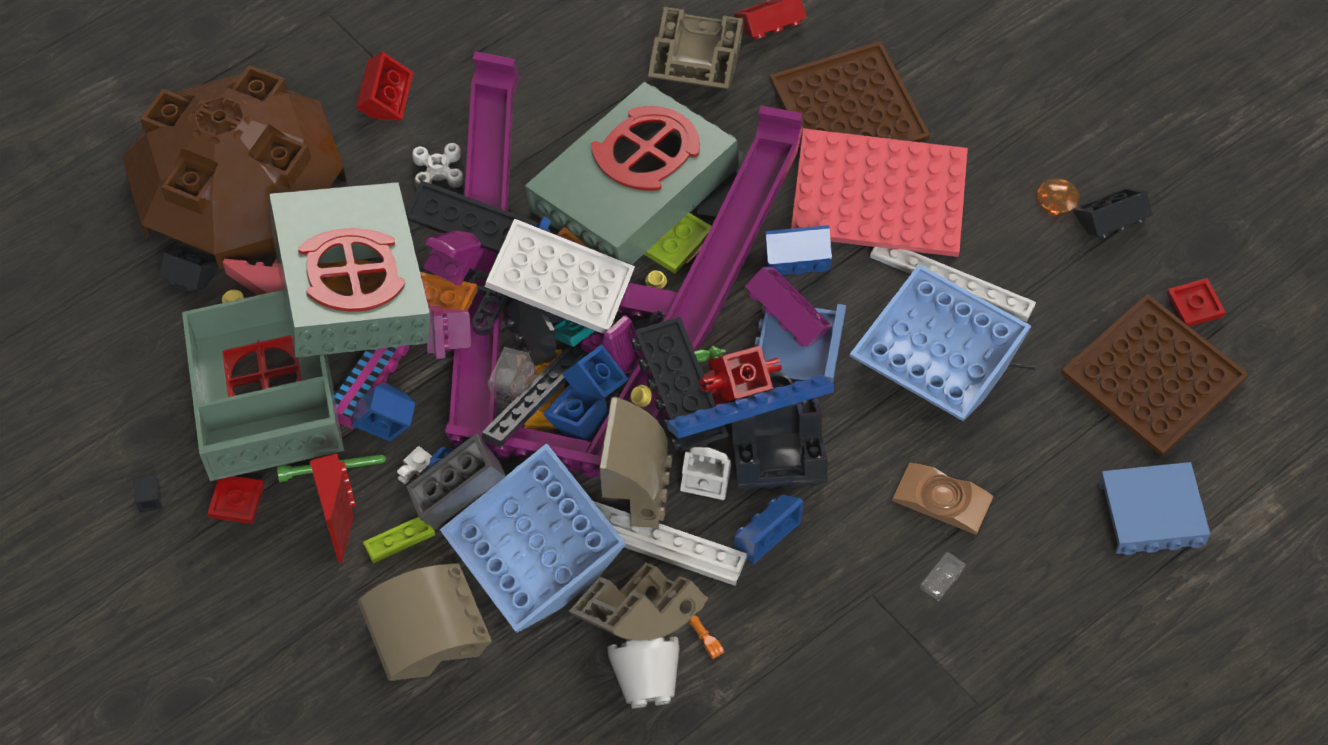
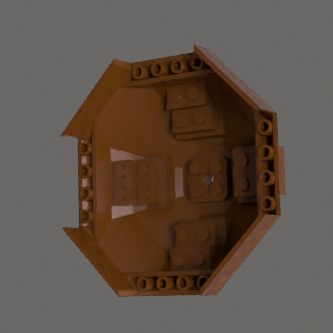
(219, 153)

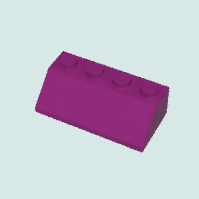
(788, 306)

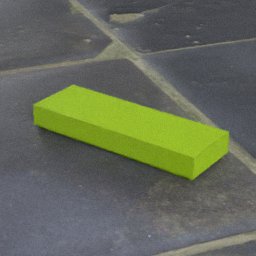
(397, 539)

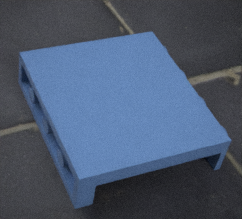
(797, 361)
(1155, 508)

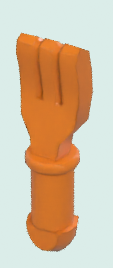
(710, 643)

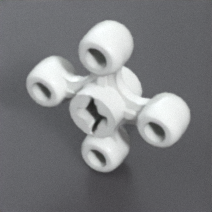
(438, 165)

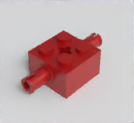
(741, 374)

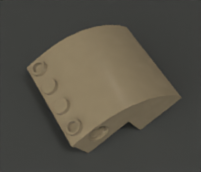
(696, 49)
(636, 462)
(637, 614)
(423, 621)

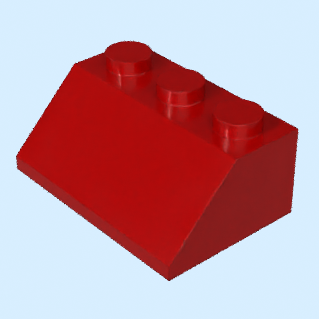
(771, 16)
(384, 88)

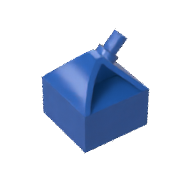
(384, 412)

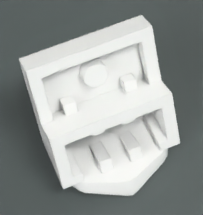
(705, 472)

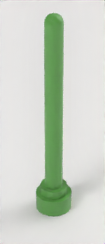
(287, 472)

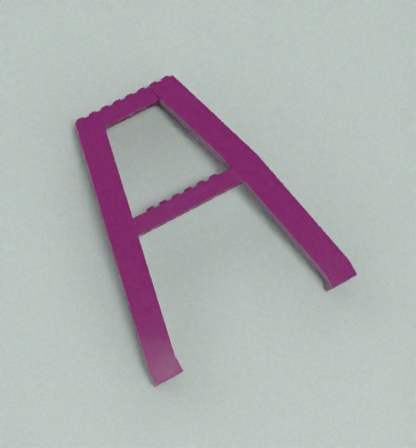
(696, 302)

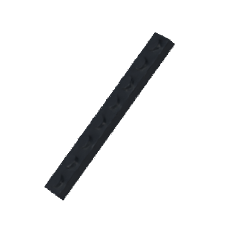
(532, 397)

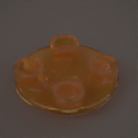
(1058, 196)

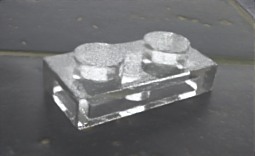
(943, 576)

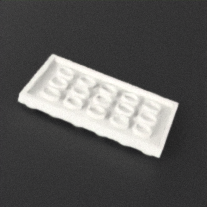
(560, 276)

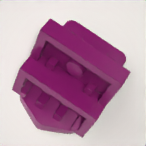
(453, 255)
(448, 330)
(616, 342)

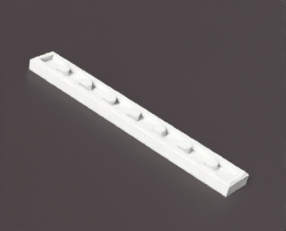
(908, 261)

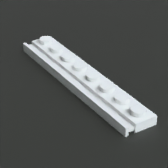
(678, 547)

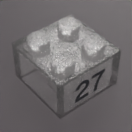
(511, 376)

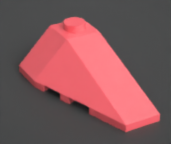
(256, 278)

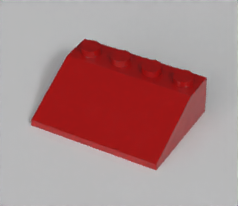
(336, 499)

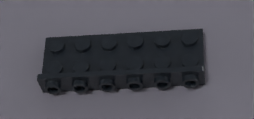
(674, 379)

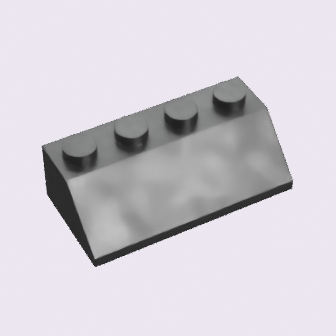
(455, 482)

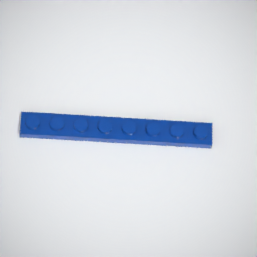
(750, 406)

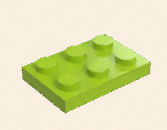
(679, 243)

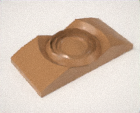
(943, 497)

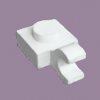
(414, 463)

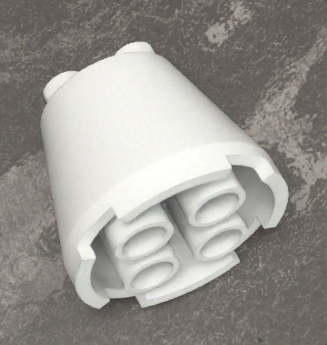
(646, 670)

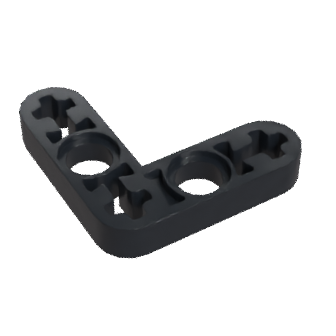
(490, 297)

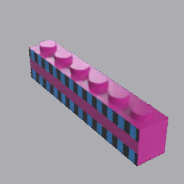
(369, 372)

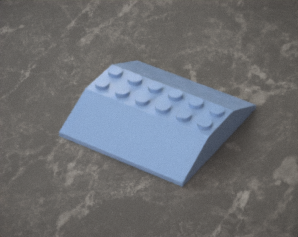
(941, 342)
(534, 540)

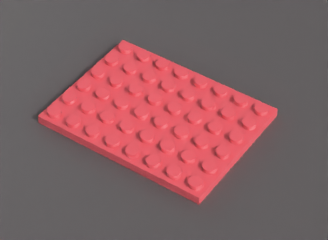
(881, 191)

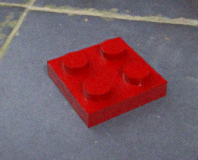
(1196, 302)
(236, 499)

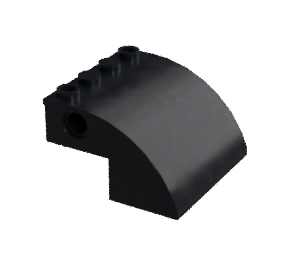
(780, 447)

